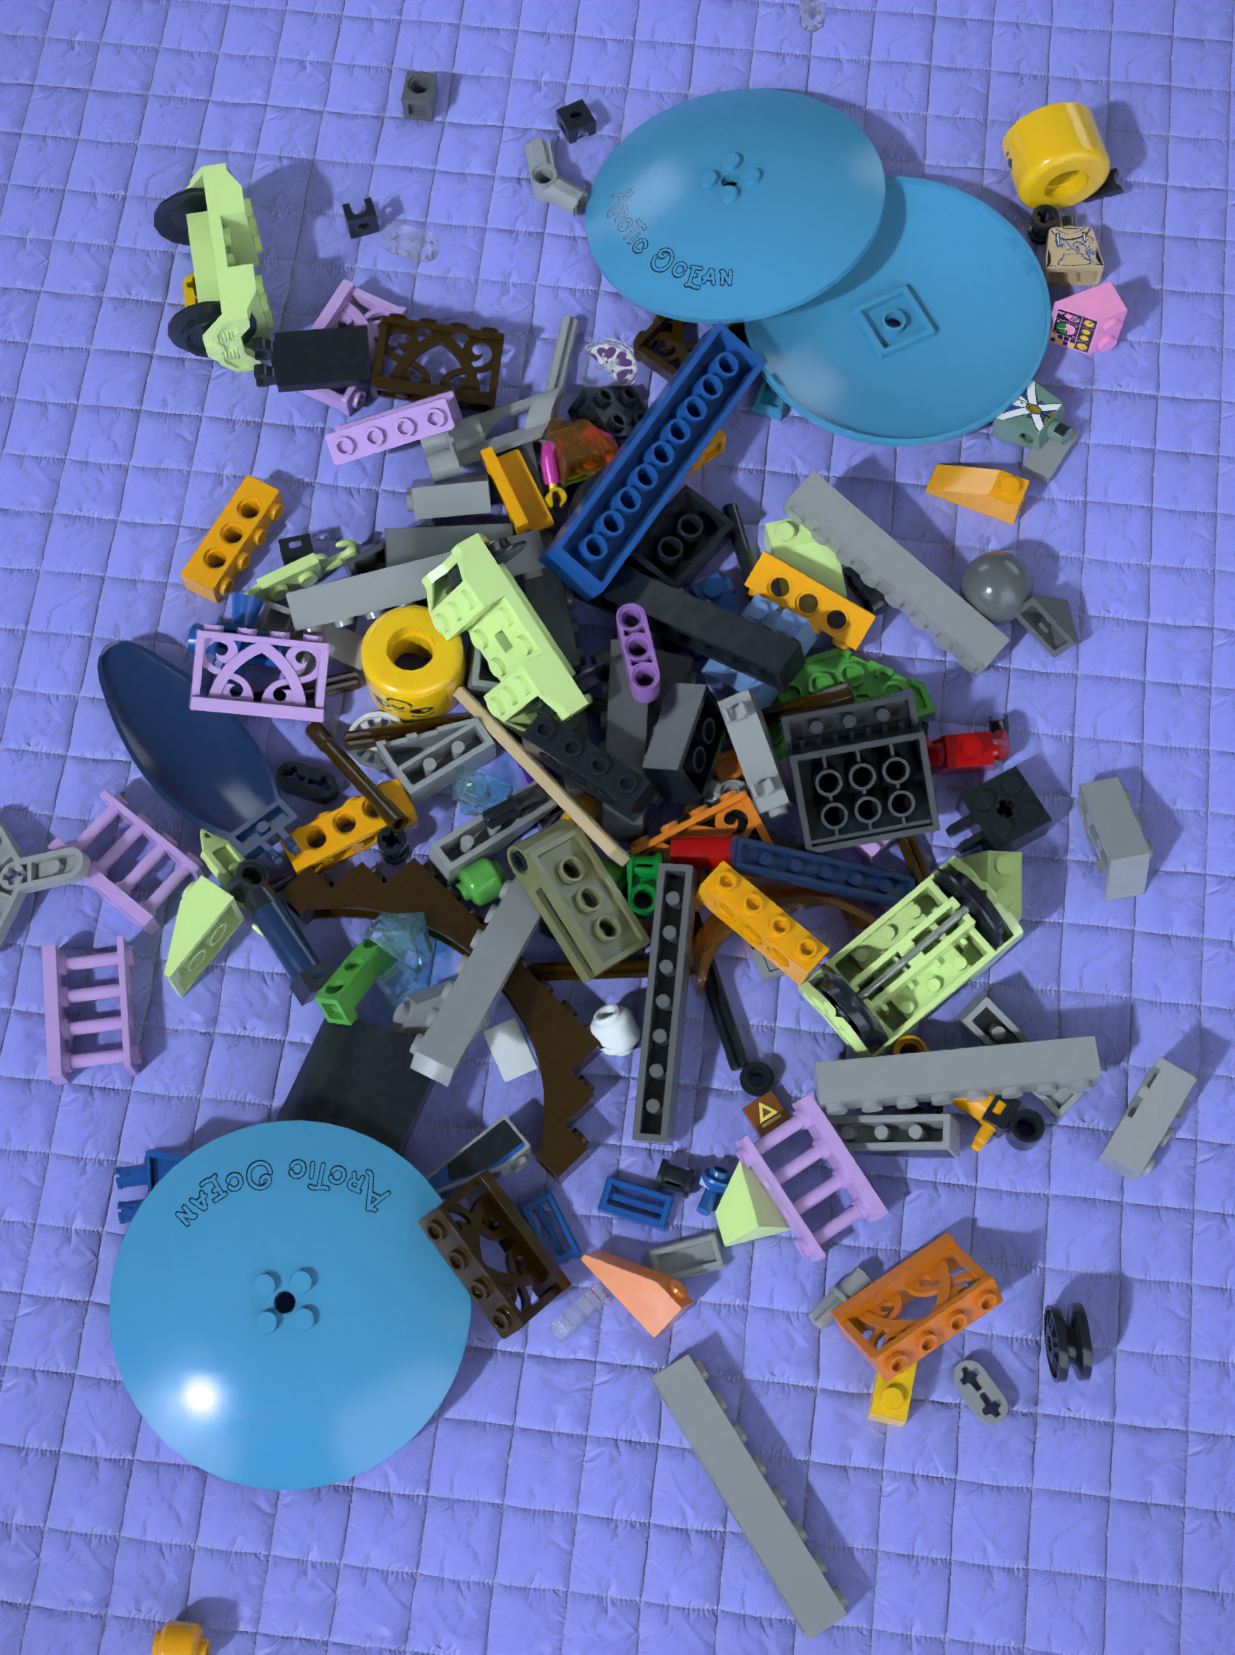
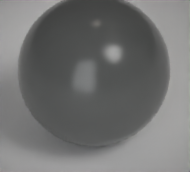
(997, 585)

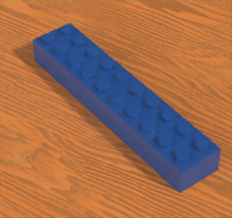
(652, 462)

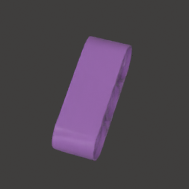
(634, 639)

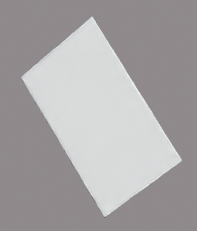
(510, 1050)

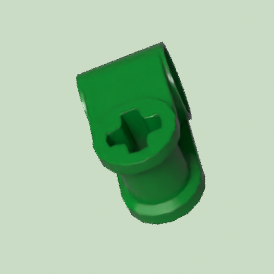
(642, 878)

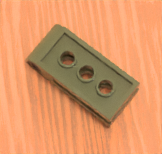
(577, 898)

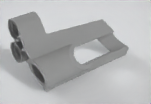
(462, 445)

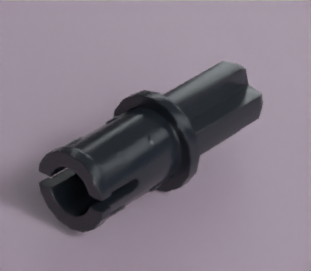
(514, 806)

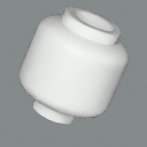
(615, 1030)

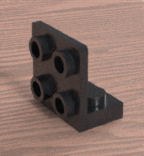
(609, 409)

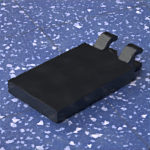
(314, 359)

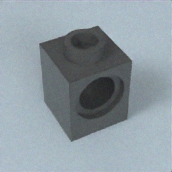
(420, 95)

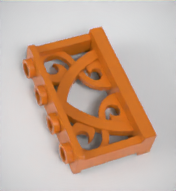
(729, 801)
(921, 1275)

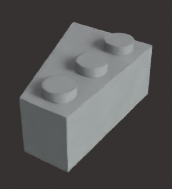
(428, 760)
(1116, 837)
(1148, 1120)

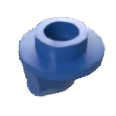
(716, 1181)

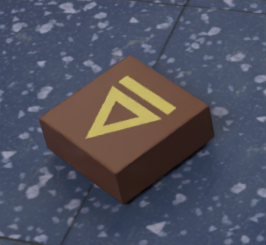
(765, 1114)

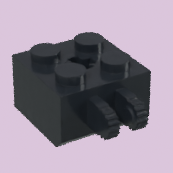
(1006, 795)

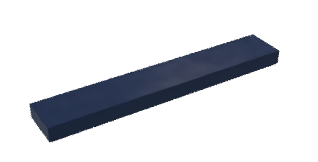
(818, 872)

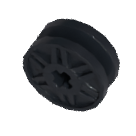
(1068, 1342)

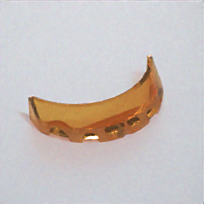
(789, 899)

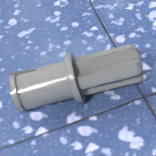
(851, 1285)

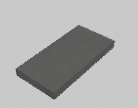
(416, 543)

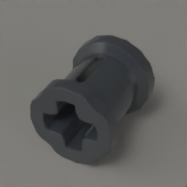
(1039, 222)
(399, 852)
(675, 1178)

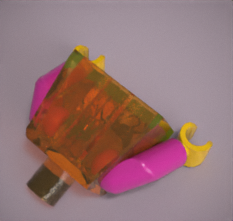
(573, 454)

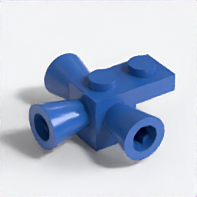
(244, 614)

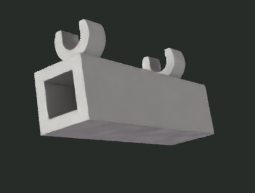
(756, 754)

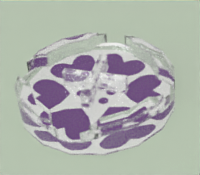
(607, 364)

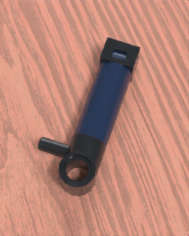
(280, 928)

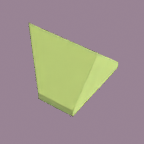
(747, 1210)

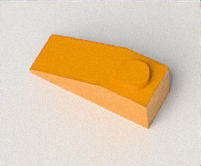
(980, 489)

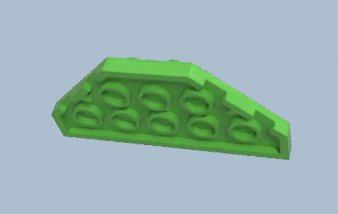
(841, 667)

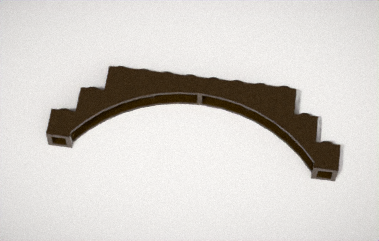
(558, 1038)

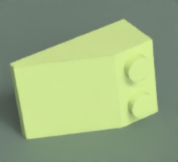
(797, 548)
(201, 929)

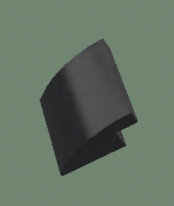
(859, 771)
(361, 1082)

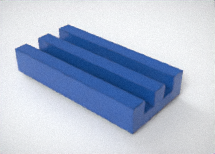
(536, 1203)
(632, 1216)

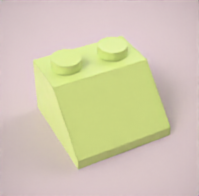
(1003, 874)

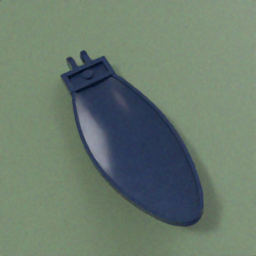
(194, 758)

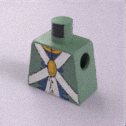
(1033, 419)

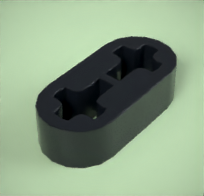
(869, 597)
(310, 776)

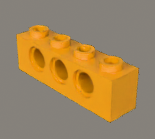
(250, 498)
(857, 618)
(342, 845)
(761, 923)

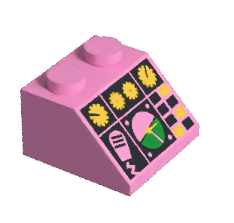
(1088, 320)

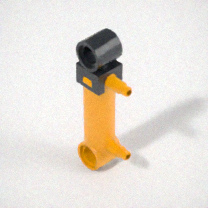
(993, 1114)

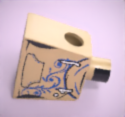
(1071, 255)

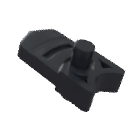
(1108, 188)

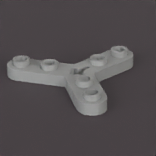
(42, 871)

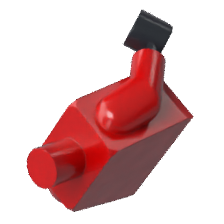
(969, 750)

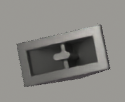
(1049, 623)

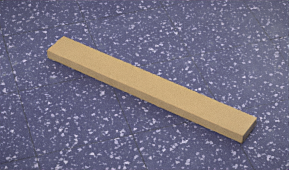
(543, 777)

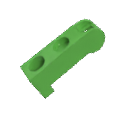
(352, 982)

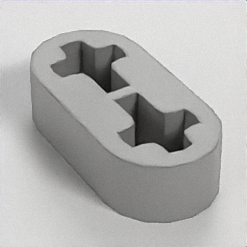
(987, 1388)

